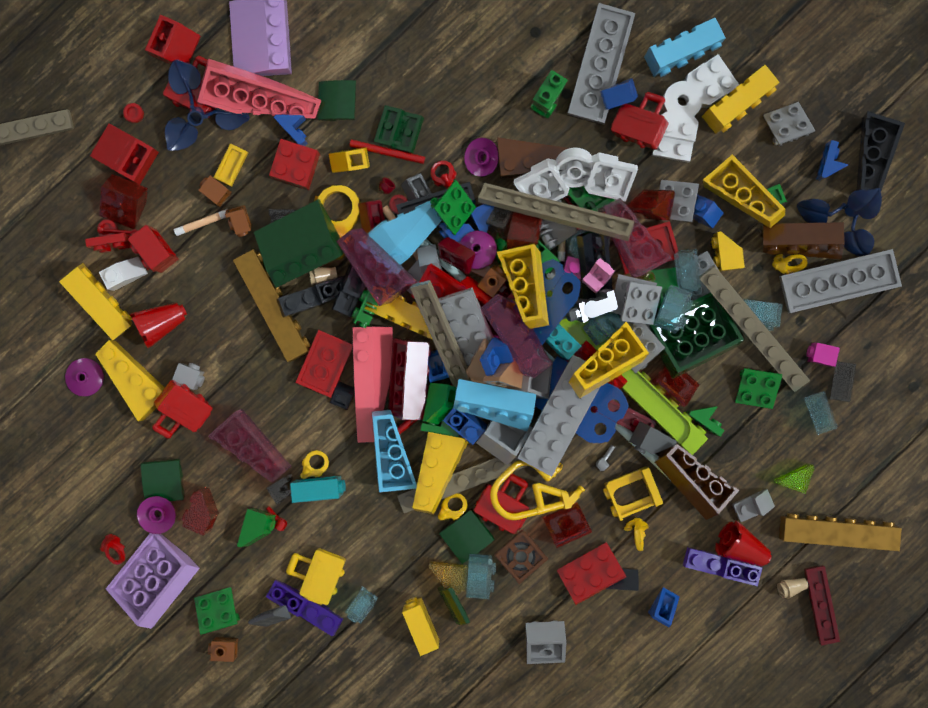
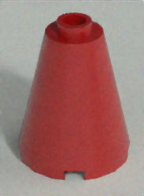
(158, 322)
(742, 545)

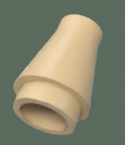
(322, 275)
(791, 587)

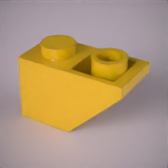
(349, 160)
(728, 254)

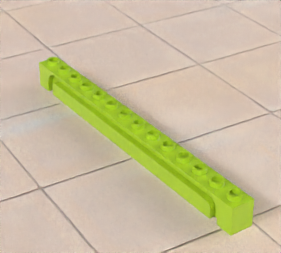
(649, 398)

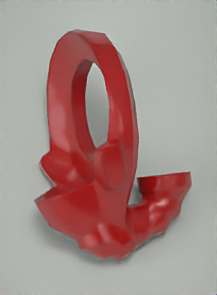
(446, 179)
(113, 541)

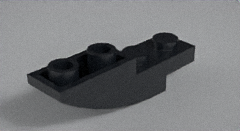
(349, 292)
(310, 297)

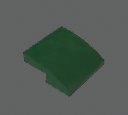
(337, 100)
(399, 129)
(163, 479)
(467, 536)
(454, 605)

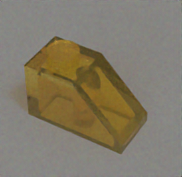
(450, 574)

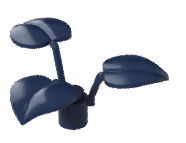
(180, 133)
(861, 202)

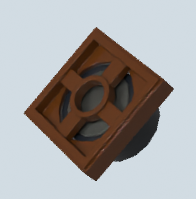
(520, 555)

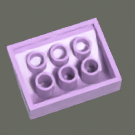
(260, 36)
(152, 580)

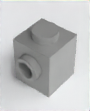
(189, 375)

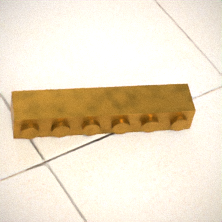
(265, 294)
(840, 533)

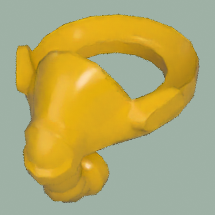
(781, 264)
(308, 471)
(446, 513)
(639, 534)

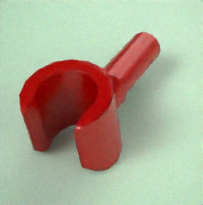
(281, 523)

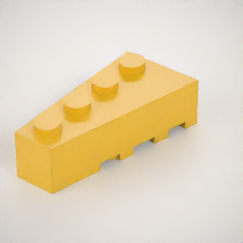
(740, 99)
(744, 191)
(526, 282)
(96, 301)
(403, 314)
(611, 360)
(131, 379)
(438, 464)

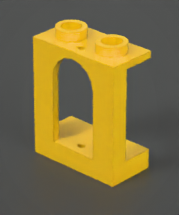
(626, 510)

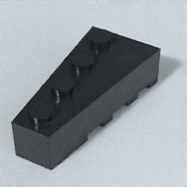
(877, 149)

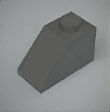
(650, 439)

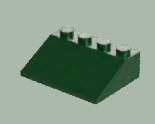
(298, 243)
(704, 337)

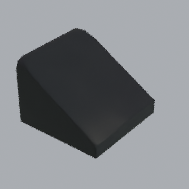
(342, 395)

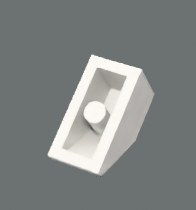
(123, 273)

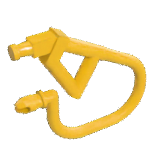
(565, 502)

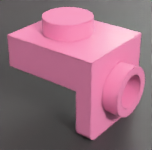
(598, 275)

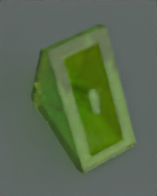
(797, 479)

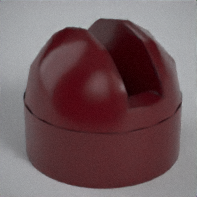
(386, 185)

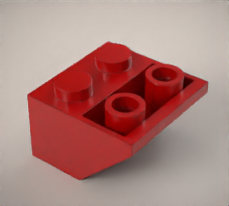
(172, 41)

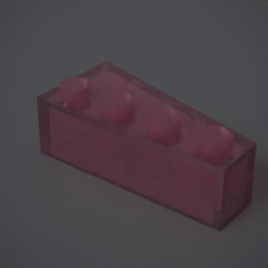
(641, 251)
(375, 267)
(519, 338)
(250, 445)

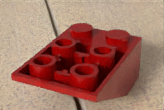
(124, 153)

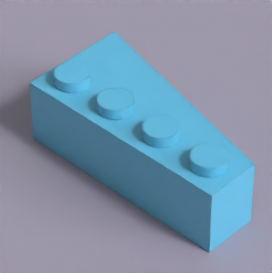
(684, 47)
(495, 403)
(391, 459)

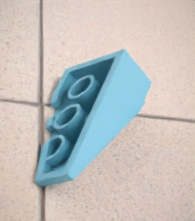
(406, 232)

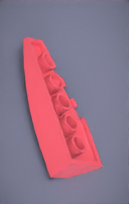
(248, 92)
(371, 375)

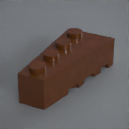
(519, 156)
(805, 239)
(696, 482)

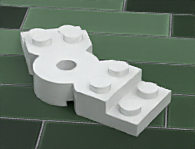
(700, 89)
(598, 174)

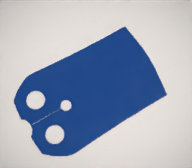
(559, 303)
(604, 395)

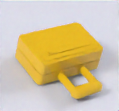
(321, 576)

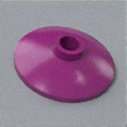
(475, 153)
(487, 251)
(93, 377)
(150, 521)

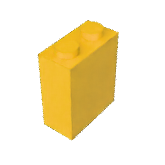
(420, 626)

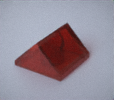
(653, 204)
(523, 230)
(679, 389)
(567, 525)

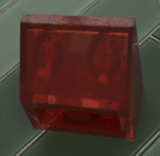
(122, 201)
(202, 512)

